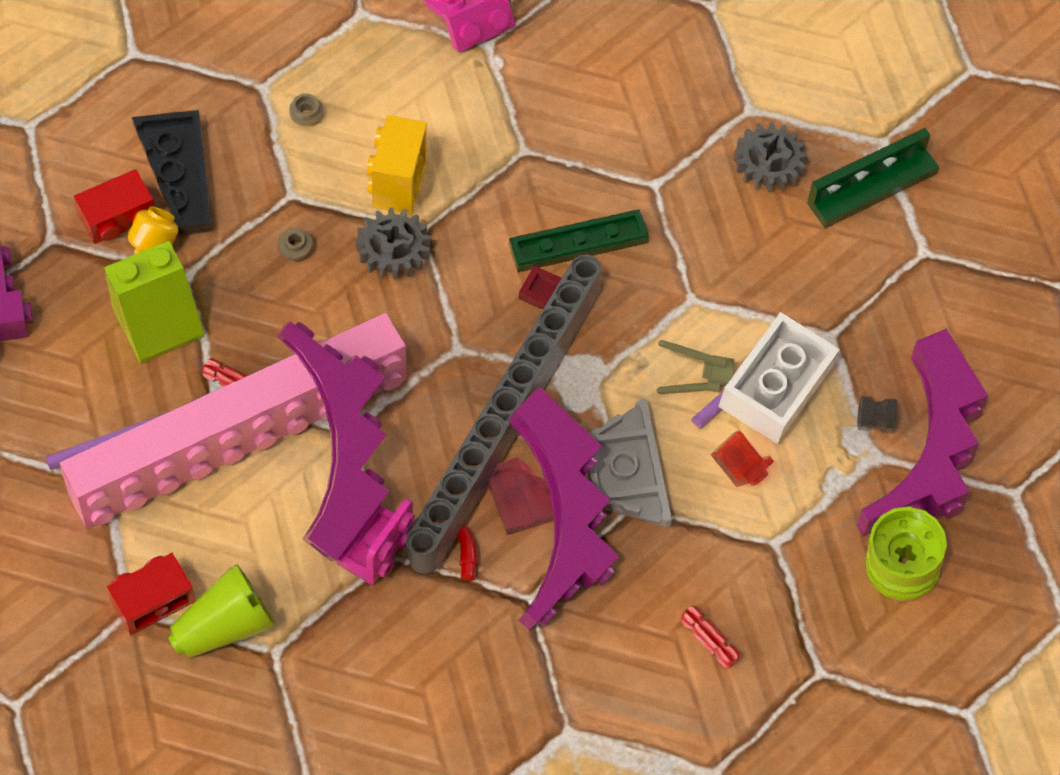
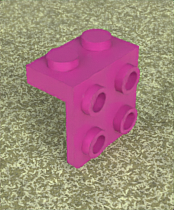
(473, 20)
(377, 543)

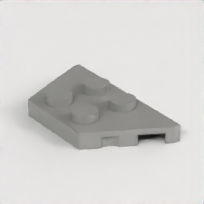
(631, 467)

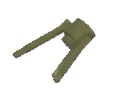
(715, 369)

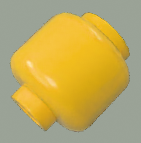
(152, 228)

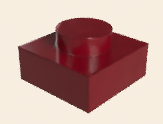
(538, 287)

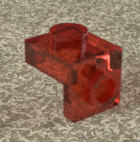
(741, 460)

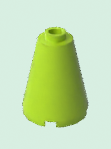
(221, 616)

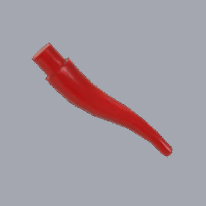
(468, 553)

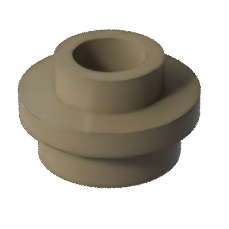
(306, 102)
(295, 252)

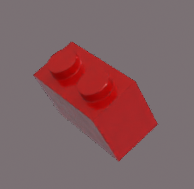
(112, 205)
(150, 593)

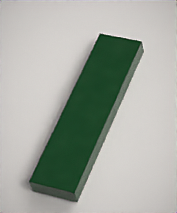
(578, 239)

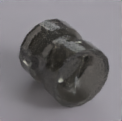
(877, 414)

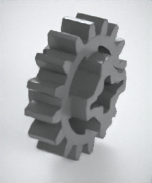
(770, 157)
(393, 243)

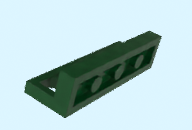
(872, 179)

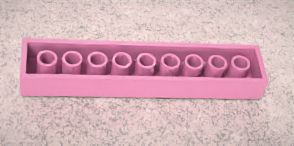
(218, 428)

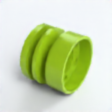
(908, 535)

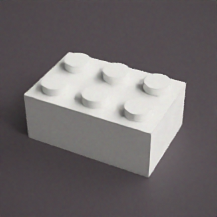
(778, 378)

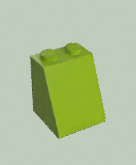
(153, 302)

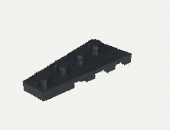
(178, 164)

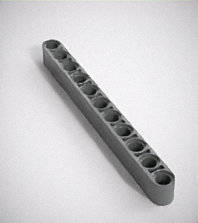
(494, 420)

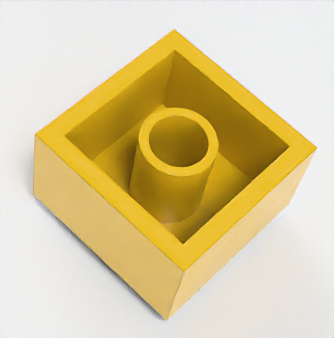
(398, 163)

